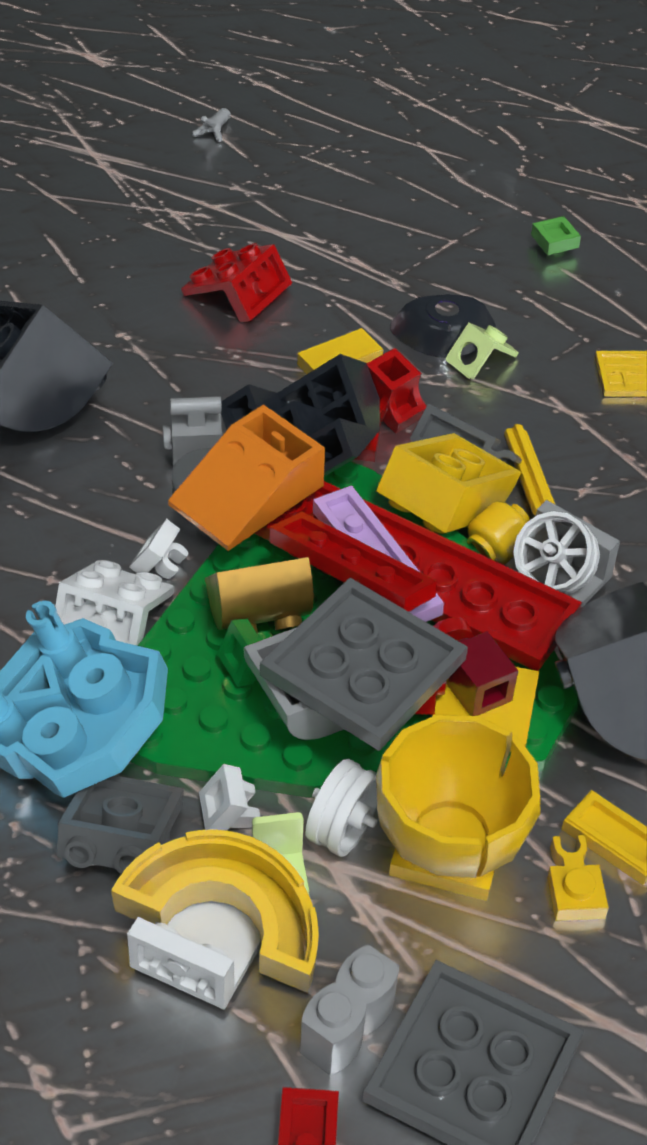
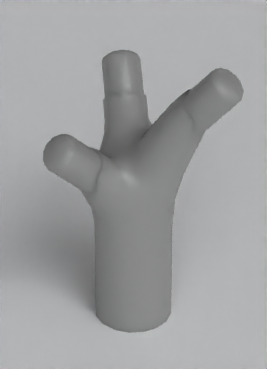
(213, 124)

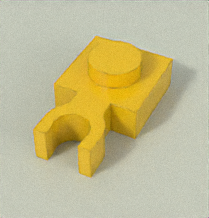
(574, 887)

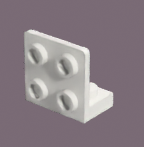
(111, 599)
(198, 951)

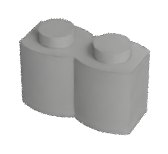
(348, 1009)

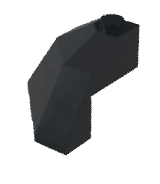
(330, 404)

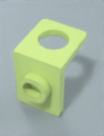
(485, 342)
(284, 835)

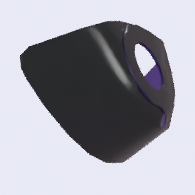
(428, 331)

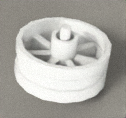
(557, 552)
(343, 808)

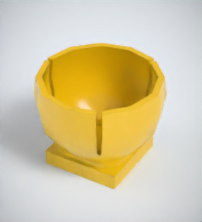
(453, 803)

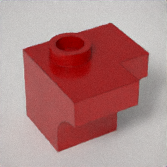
(397, 389)

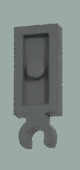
(438, 423)

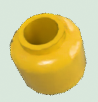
(496, 530)

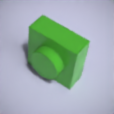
(555, 235)

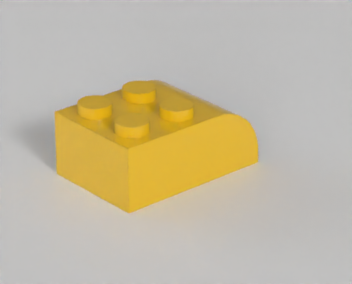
(445, 481)

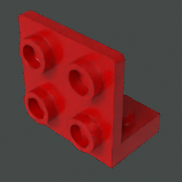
(247, 276)

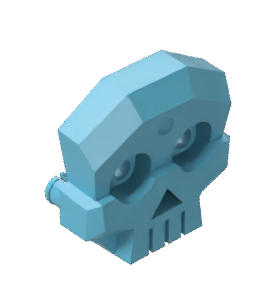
(76, 703)

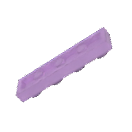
(352, 516)

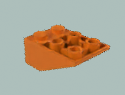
(250, 477)

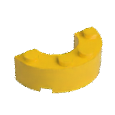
(234, 872)

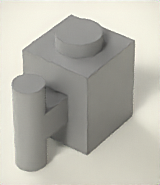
(193, 425)

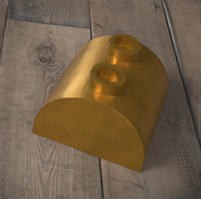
(262, 594)

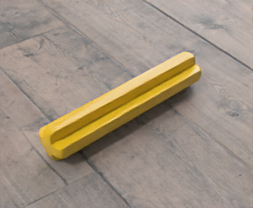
(531, 472)

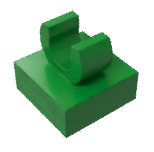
(231, 652)

